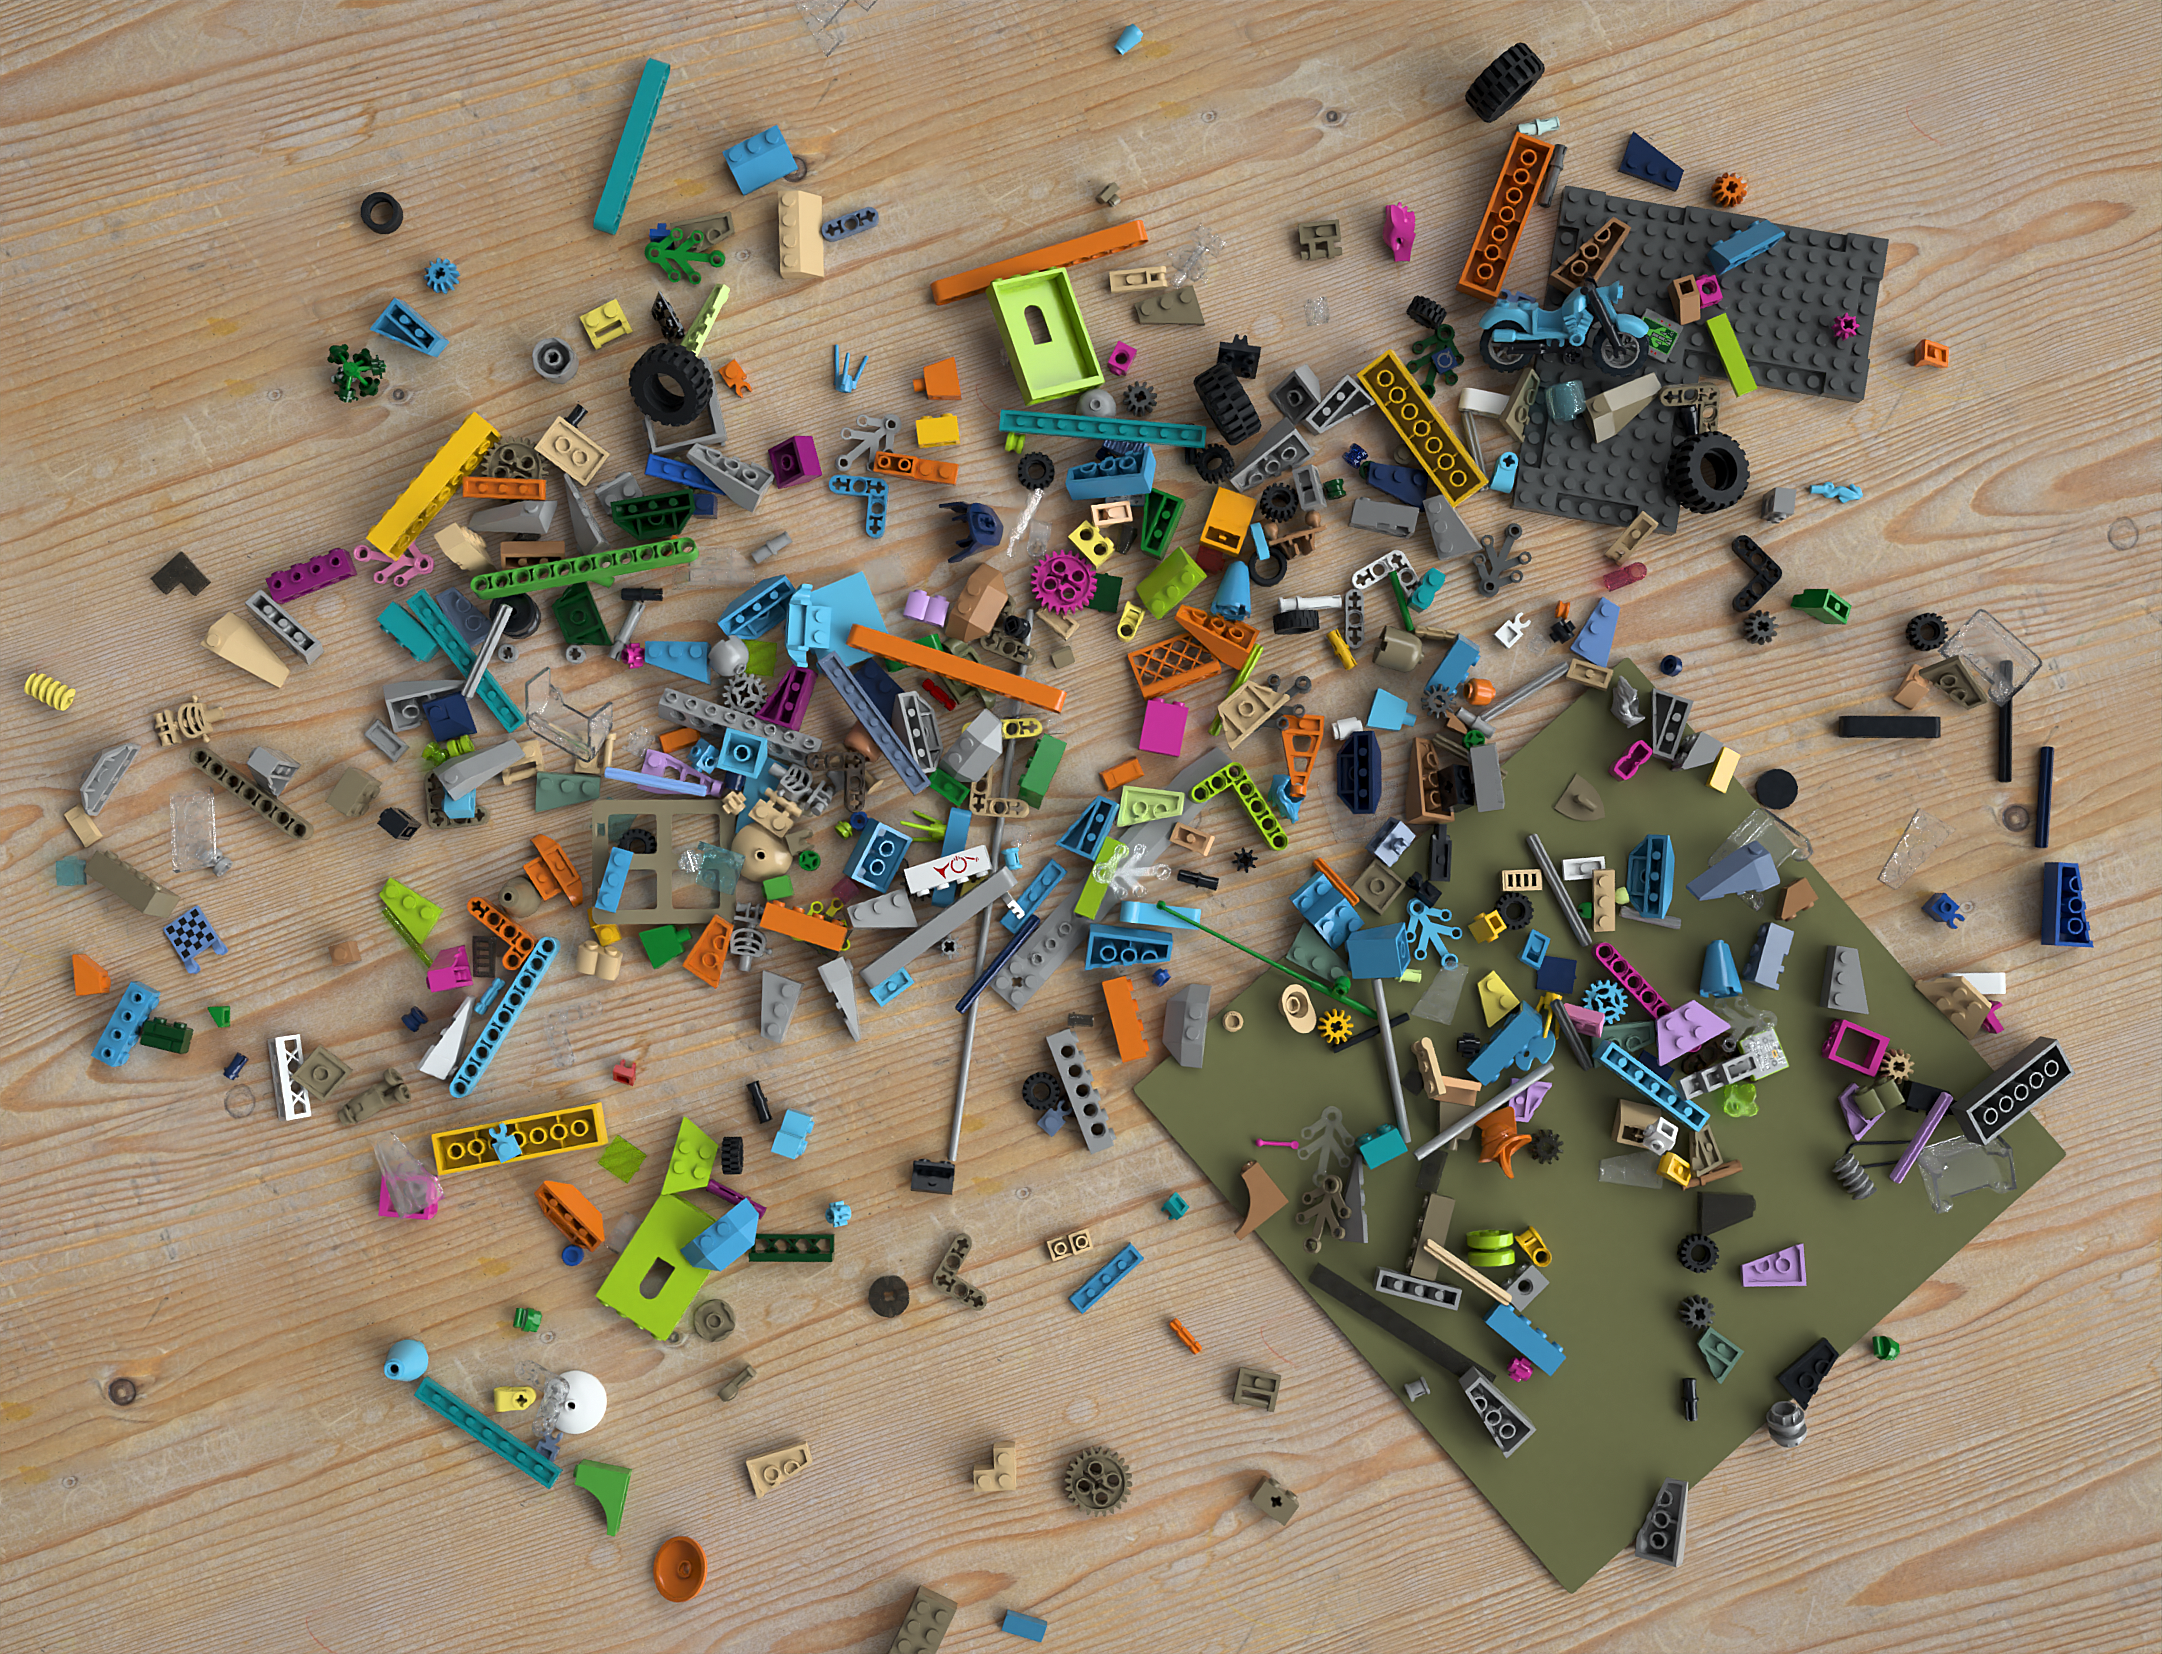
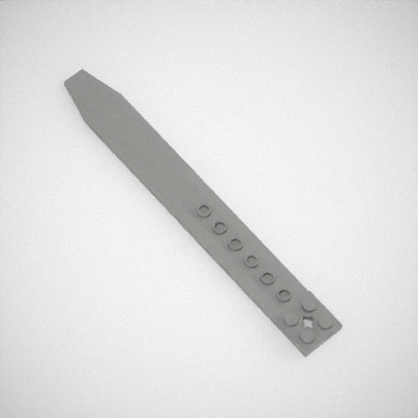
(1064, 928)

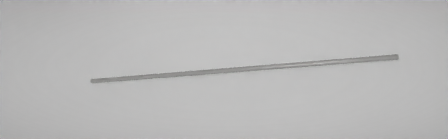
(985, 922)

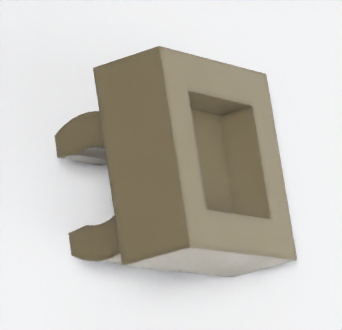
(1108, 195)

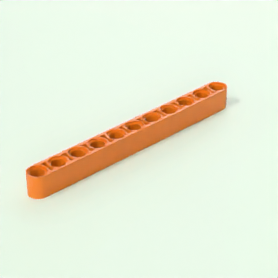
(1059, 255)
(956, 668)

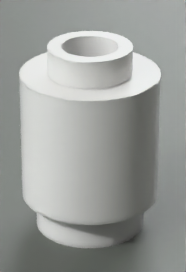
(1343, 728)

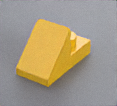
(606, 933)
(1674, 1169)

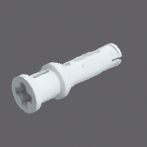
(1313, 603)

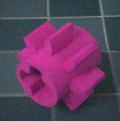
(1846, 320)
(633, 655)
(1519, 1368)

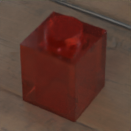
(1209, 560)

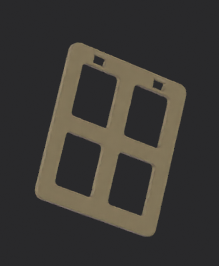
(662, 861)

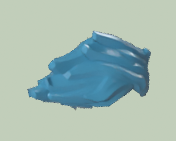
(1280, 796)

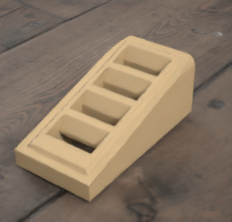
(1504, 886)

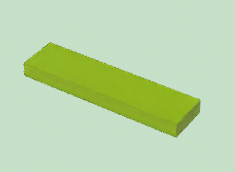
(1731, 355)
(1094, 891)

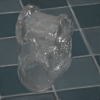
(1039, 536)

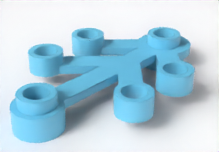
(1430, 929)

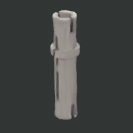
(626, 631)

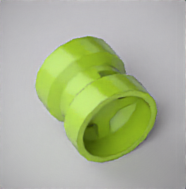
(460, 747)

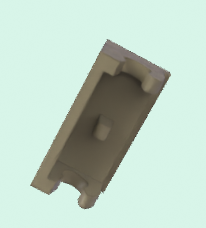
(797, 840)

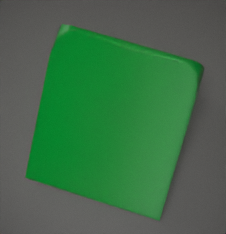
(221, 1015)

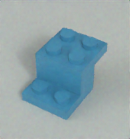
(1326, 910)

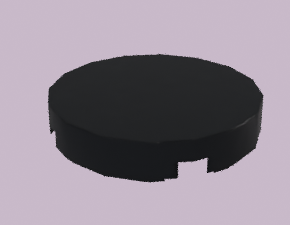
(1776, 789)

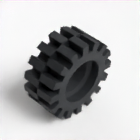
(1426, 312)
(1210, 454)
(1036, 458)
(1279, 512)
(1938, 627)
(633, 834)
(1526, 910)
(1034, 1102)
(732, 1155)
(1685, 1253)

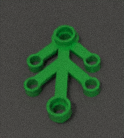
(681, 254)

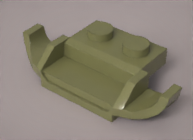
(959, 690)

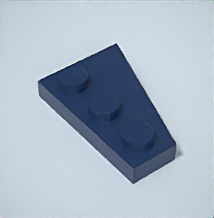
(1649, 164)
(1403, 483)

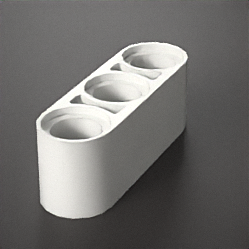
(1482, 402)
(1984, 982)

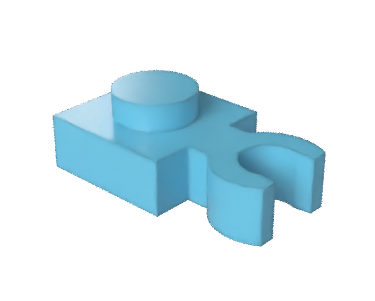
(505, 1146)

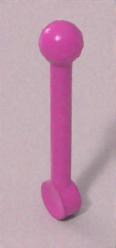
(1293, 1144)

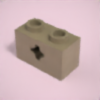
(1281, 1510)

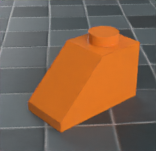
(89, 976)

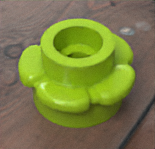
(843, 829)

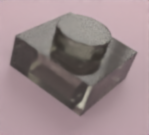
(1413, 1081)

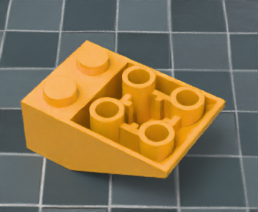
(1228, 522)

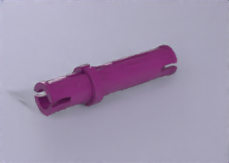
(731, 1196)

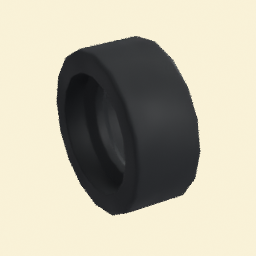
(367, 206)
(1272, 581)

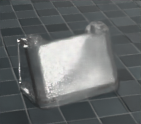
(1963, 1167)

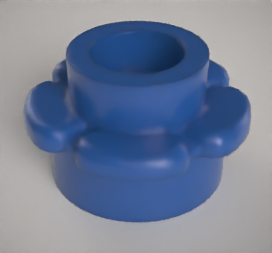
(854, 820)
(1160, 977)

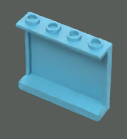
(850, 604)

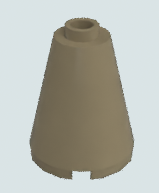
(519, 897)

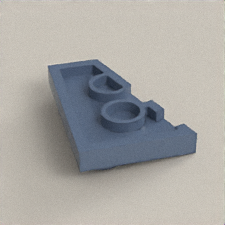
(464, 616)

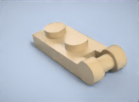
(1137, 279)
(1632, 538)
(1429, 1067)

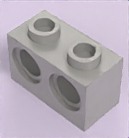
(1309, 488)
(1778, 504)

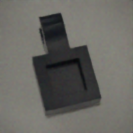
(1425, 890)

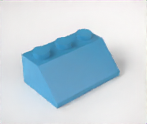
(760, 160)
(1744, 245)
(877, 855)

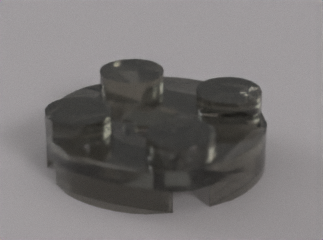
(886, 1284)

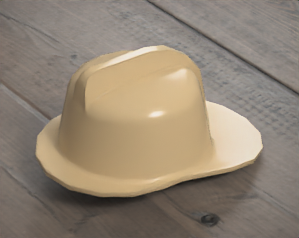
(1297, 1008)

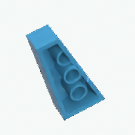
(1113, 477)
(1125, 946)
(1506, 1044)

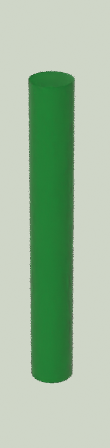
(1401, 600)

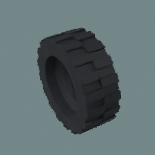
(1296, 622)

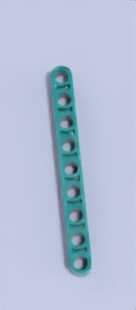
(631, 146)

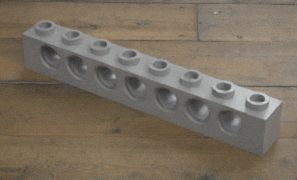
(715, 719)

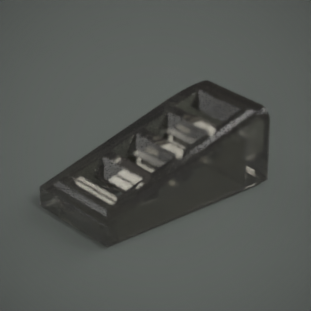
(476, 948)

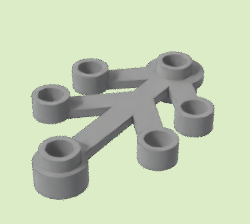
(870, 439)

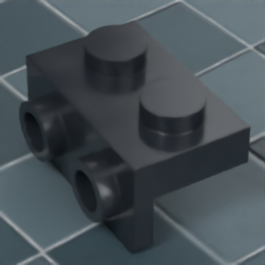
(933, 1177)

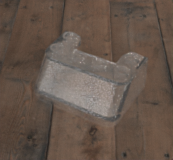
(1993, 654)

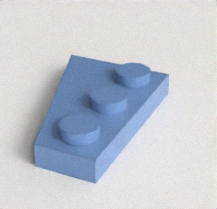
(1597, 634)

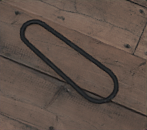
(1875, 1143)

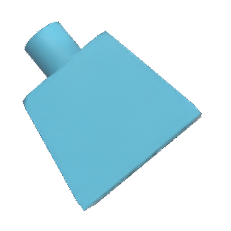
(1388, 712)

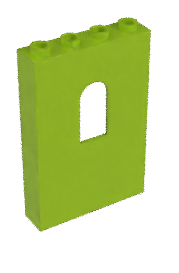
(1051, 368)
(663, 1233)

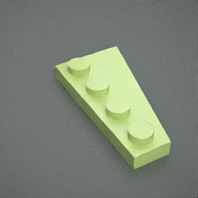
(703, 322)

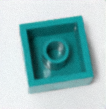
(1380, 1145)

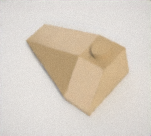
(240, 644)

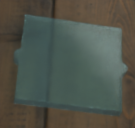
(617, 825)

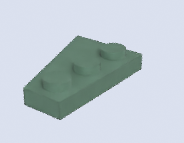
(564, 789)

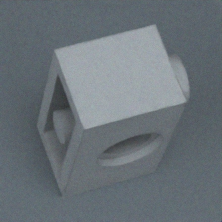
(1535, 1284)

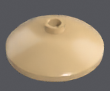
(755, 839)

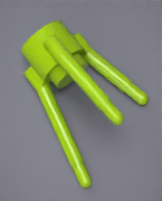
(935, 830)

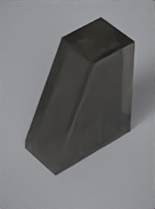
(1722, 1210)

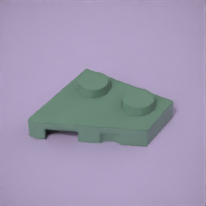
(1718, 1353)

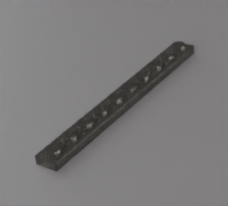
(1394, 1322)

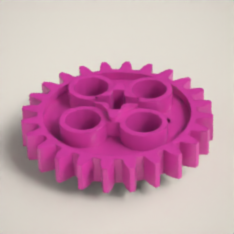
(1072, 567)

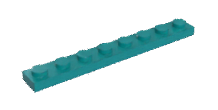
(464, 658)
(488, 1432)

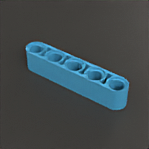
(954, 842)

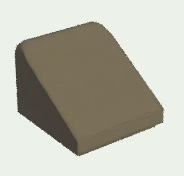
(1062, 657)

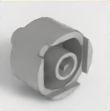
(558, 349)

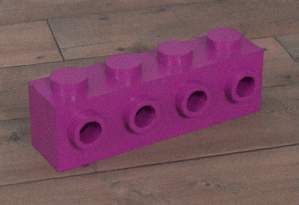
(311, 576)

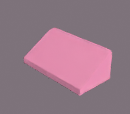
(1586, 1020)

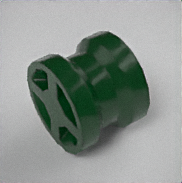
(1334, 489)

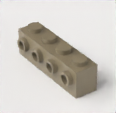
(1433, 1226)

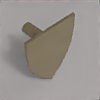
(1580, 801)

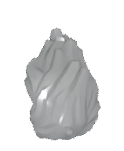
(1626, 703)

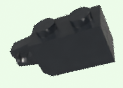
(1922, 1097)

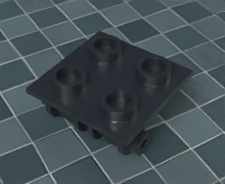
(665, 315)

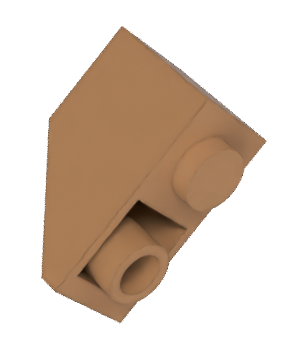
(1685, 299)
(1793, 898)

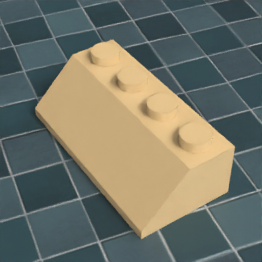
(800, 235)

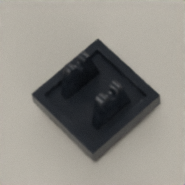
(1240, 357)

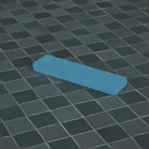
(1034, 895)
(1106, 1278)

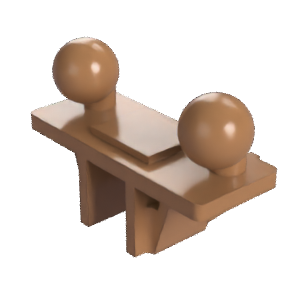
(1307, 537)

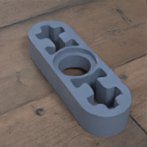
(852, 216)

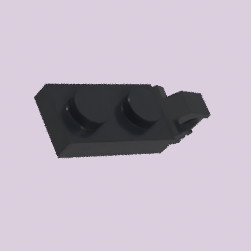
(1440, 854)

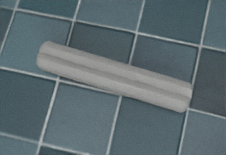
(1632, 913)

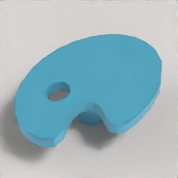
(1538, 1048)

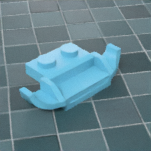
(805, 626)

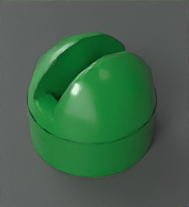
(1586, 910)

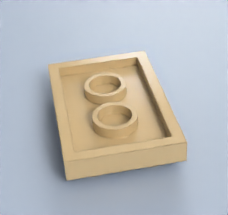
(572, 451)

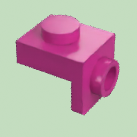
(1991, 1023)

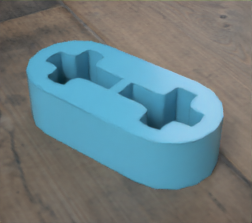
(1259, 541)

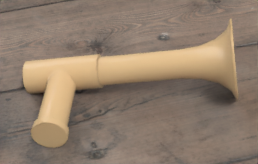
(872, 783)

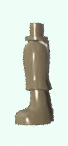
(374, 1099)

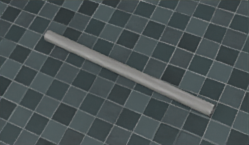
(1390, 1059)
(1483, 1110)

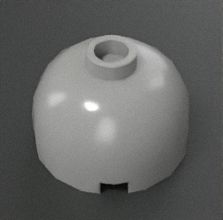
(1096, 404)
(729, 657)

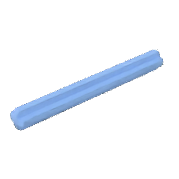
(655, 781)

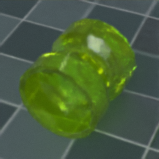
(435, 753)

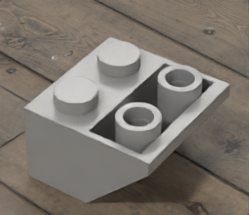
(1696, 751)

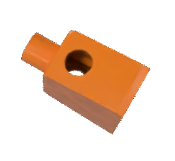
(940, 381)

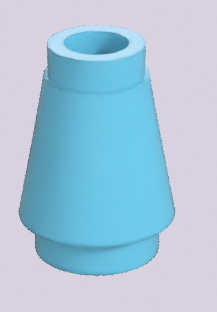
(1128, 39)

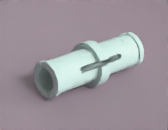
(1539, 126)

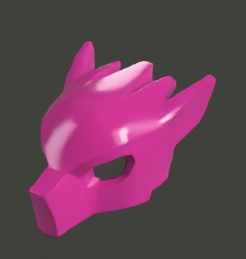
(1399, 224)

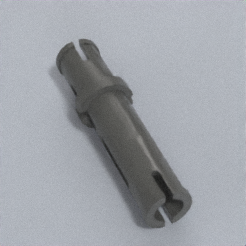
(1554, 167)

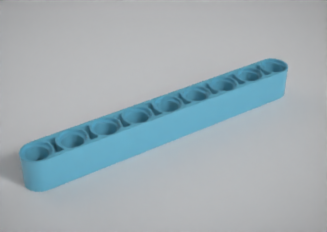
(496, 1022)

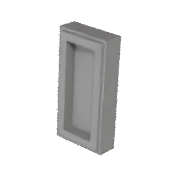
(386, 740)

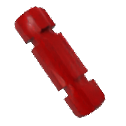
(939, 694)

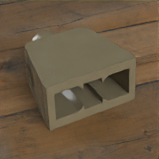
(1448, 1115)

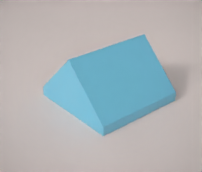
(743, 753)

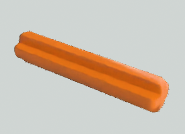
(1320, 865)

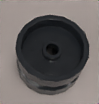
(524, 616)

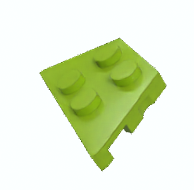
(690, 1160)

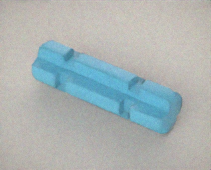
(489, 996)

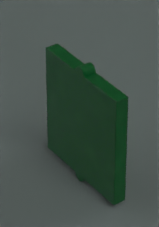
(1106, 594)

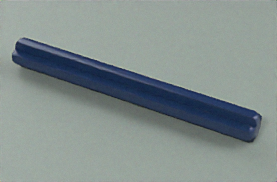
(2044, 797)

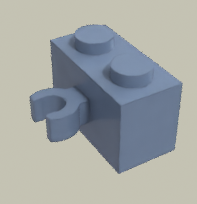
(1390, 841)

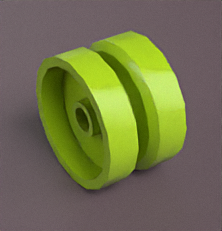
(1490, 1247)

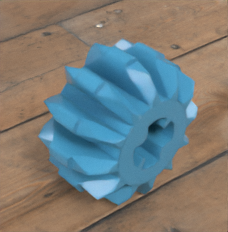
(440, 268)

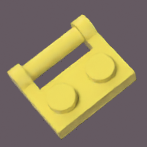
(603, 318)

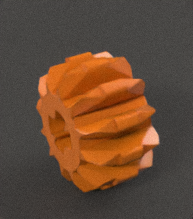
(1732, 183)

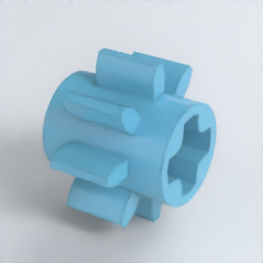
(838, 1214)

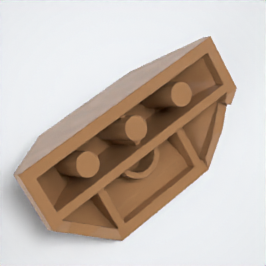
(978, 605)

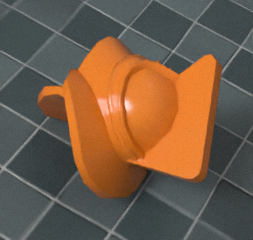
(1501, 1138)

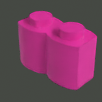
(1632, 757)

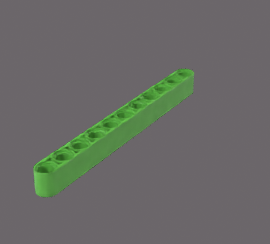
(576, 564)

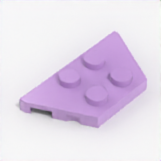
(1685, 1029)

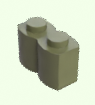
(1877, 1097)

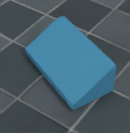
(1024, 1626)

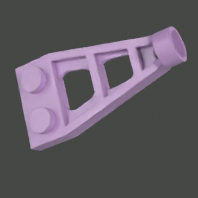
(655, 765)

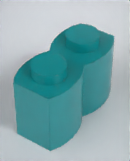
(1427, 586)

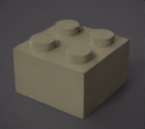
(354, 792)

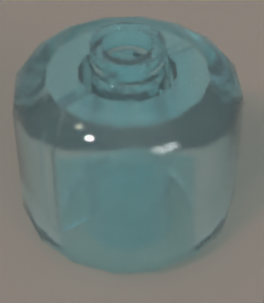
(1565, 400)

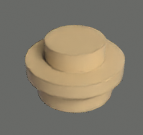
(1232, 1021)

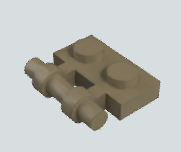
(1320, 233)

